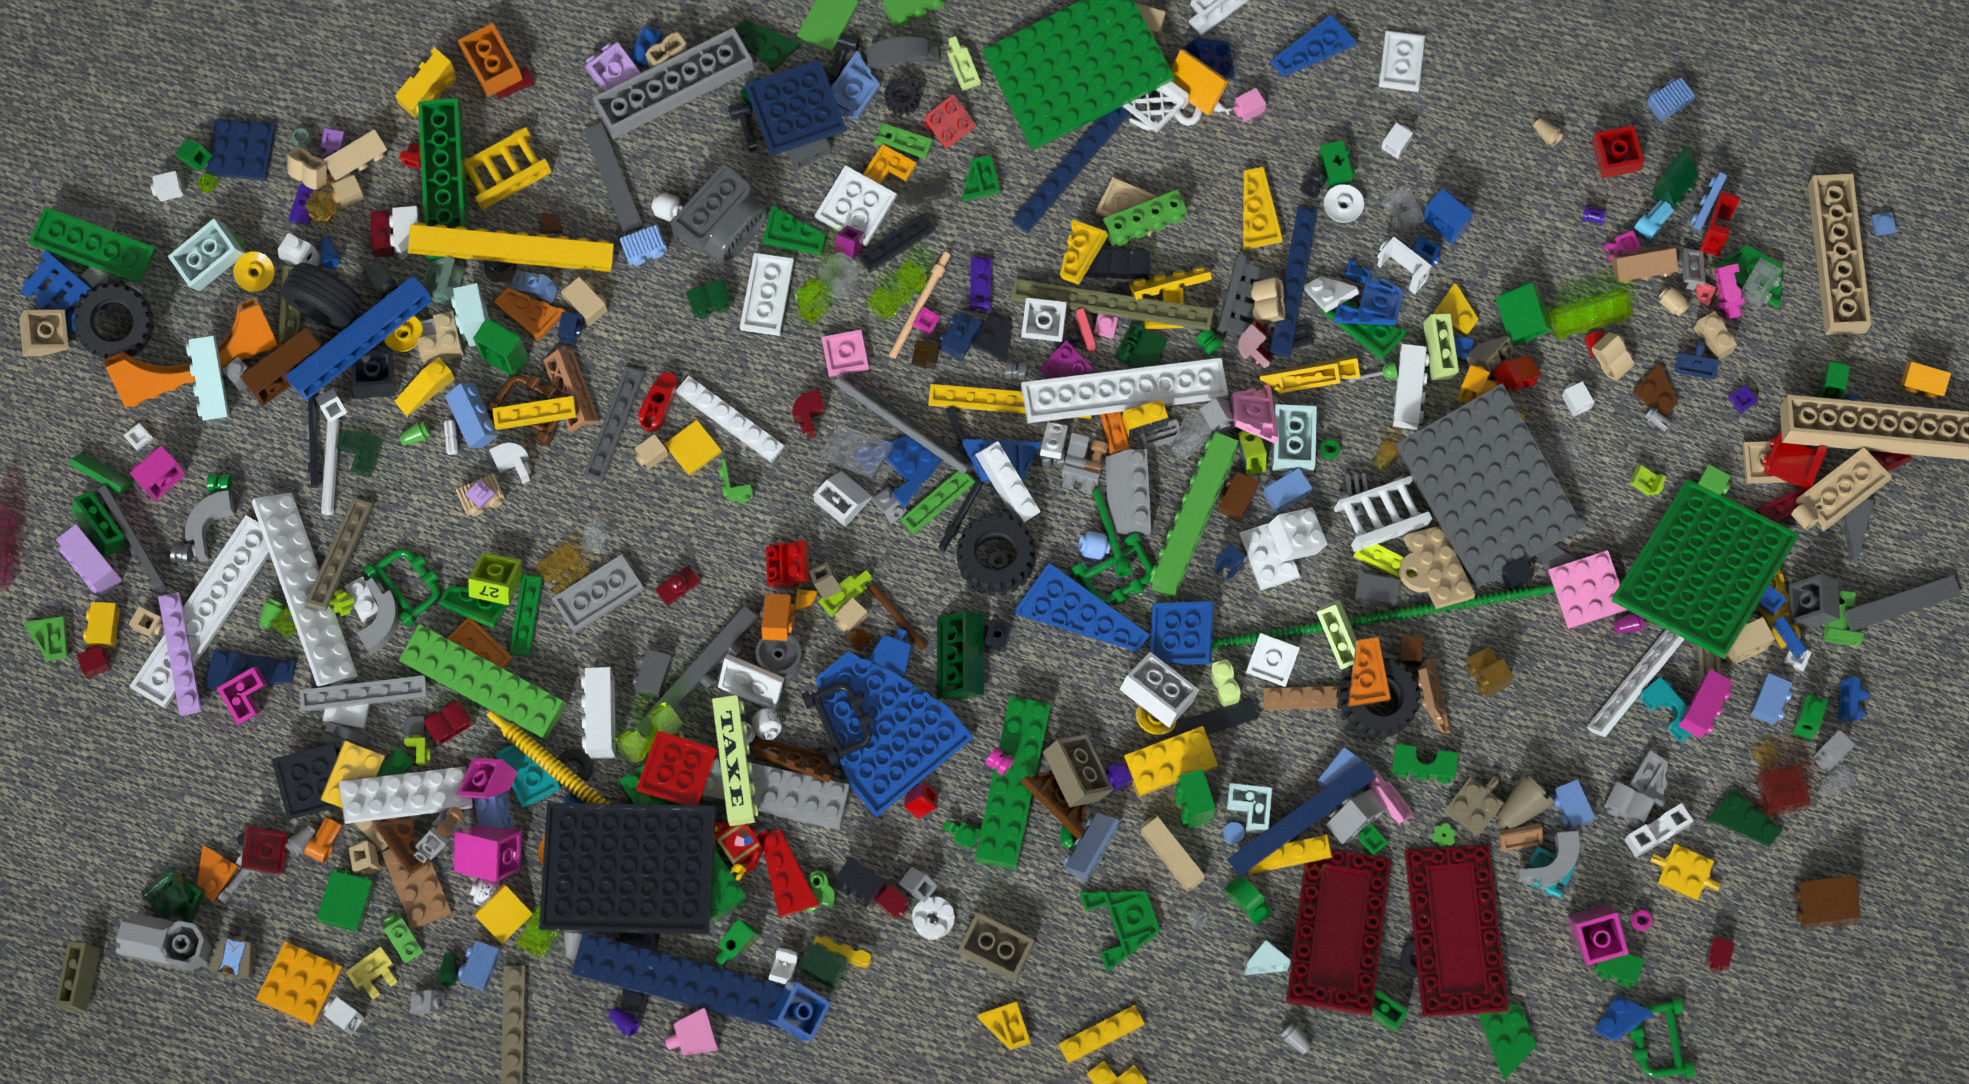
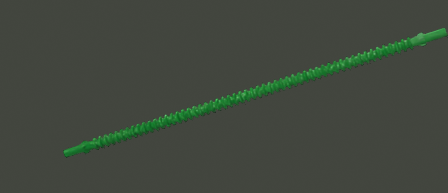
(1536, 591)

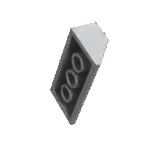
(1128, 492)

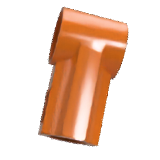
(321, 844)

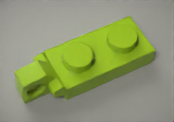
(851, 588)

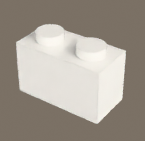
(343, 1015)

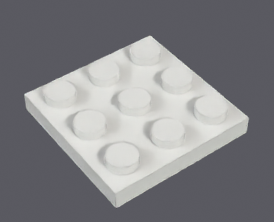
(856, 203)

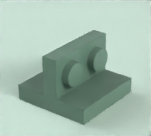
(441, 279)

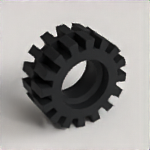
(906, 86)

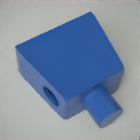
(893, 653)

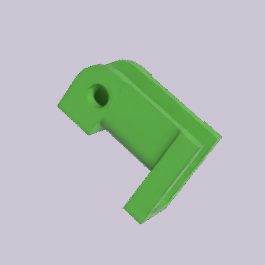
(1838, 630)

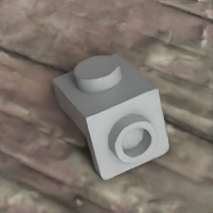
(889, 505)
(427, 1002)

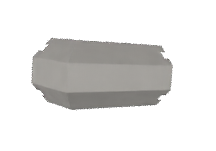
(163, 942)

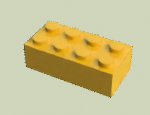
(1164, 761)

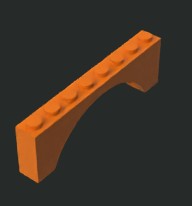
(140, 381)

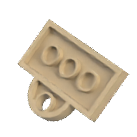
(1435, 568)

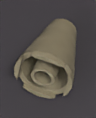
(1523, 803)

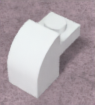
(509, 456)

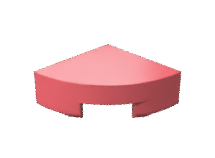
(1705, 293)

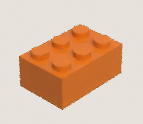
(490, 59)

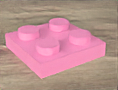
(845, 353)

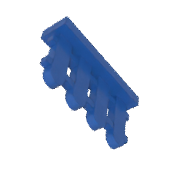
(59, 283)

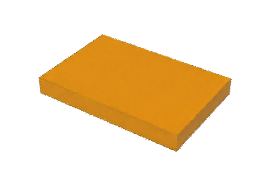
(1199, 81)

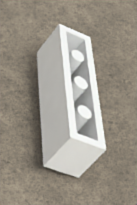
(1409, 386)
(1007, 482)

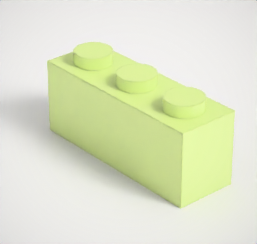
(1441, 346)
(1338, 632)

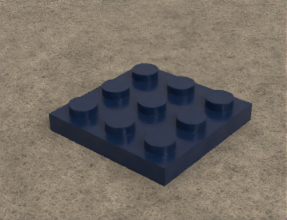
(241, 149)

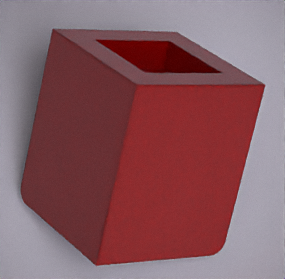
(412, 156)
(921, 800)

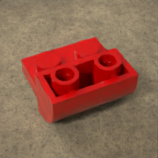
(787, 564)

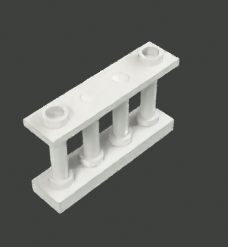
(1212, 12)
(1382, 533)

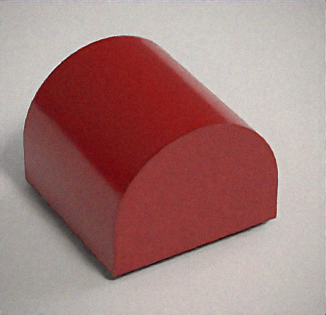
(1592, 339)

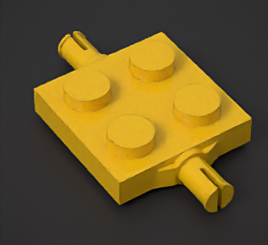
(1685, 872)

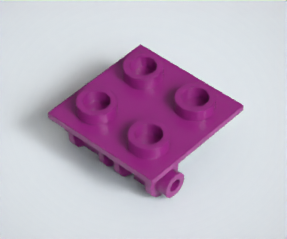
(1065, 363)

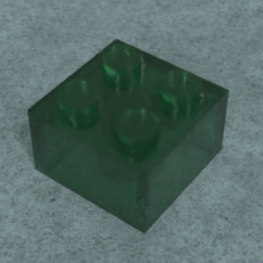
(824, 966)

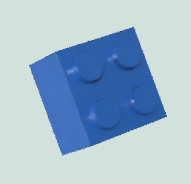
(1448, 216)
(799, 1011)

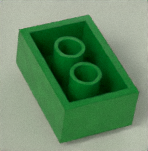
(500, 347)
(1194, 798)

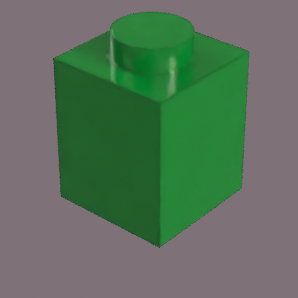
(193, 155)

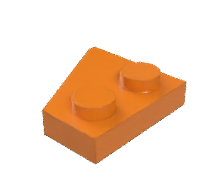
(214, 873)

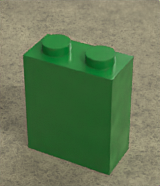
(1524, 313)
(346, 900)

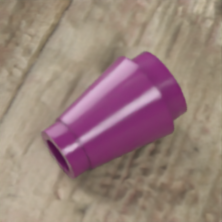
(1629, 623)

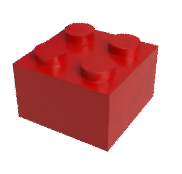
(1617, 151)

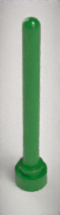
(1123, 567)

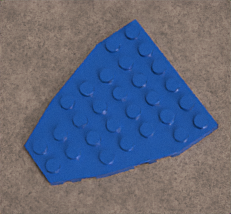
(908, 731)

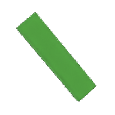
(937, 501)

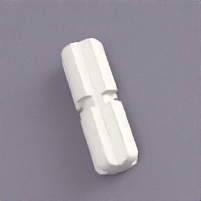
(450, 433)

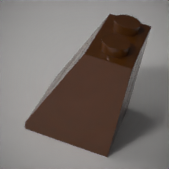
(1827, 902)

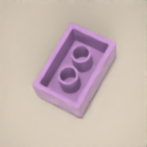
(87, 561)

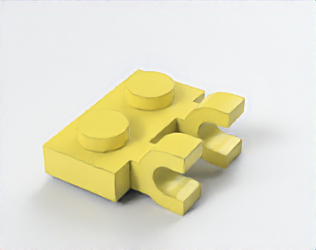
(369, 969)

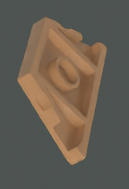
(1433, 697)

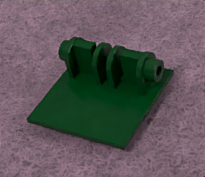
(1140, 347)

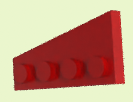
(787, 879)

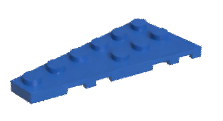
(1069, 606)

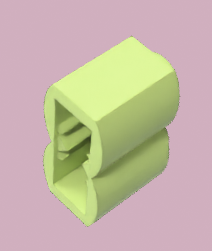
(1222, 678)

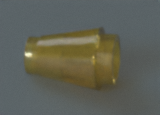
(1385, 454)

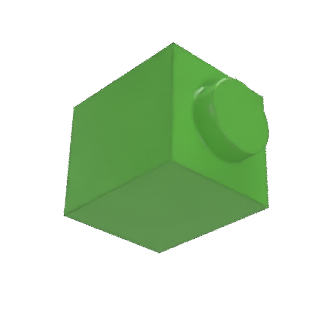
(1715, 480)

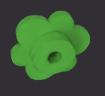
(1449, 833)

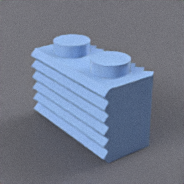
(643, 245)

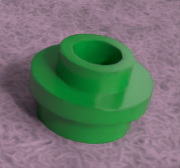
(1329, 443)

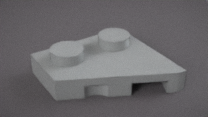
(1651, 778)

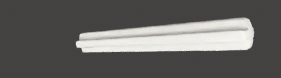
(330, 467)

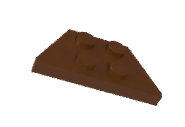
(1048, 792)

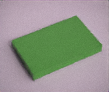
(826, 22)

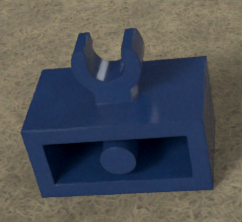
(960, 335)

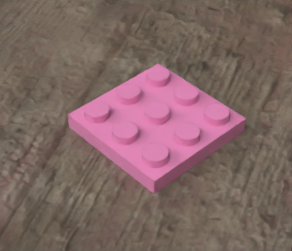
(1586, 589)

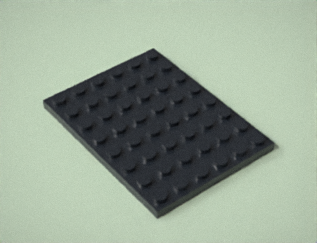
(628, 868)

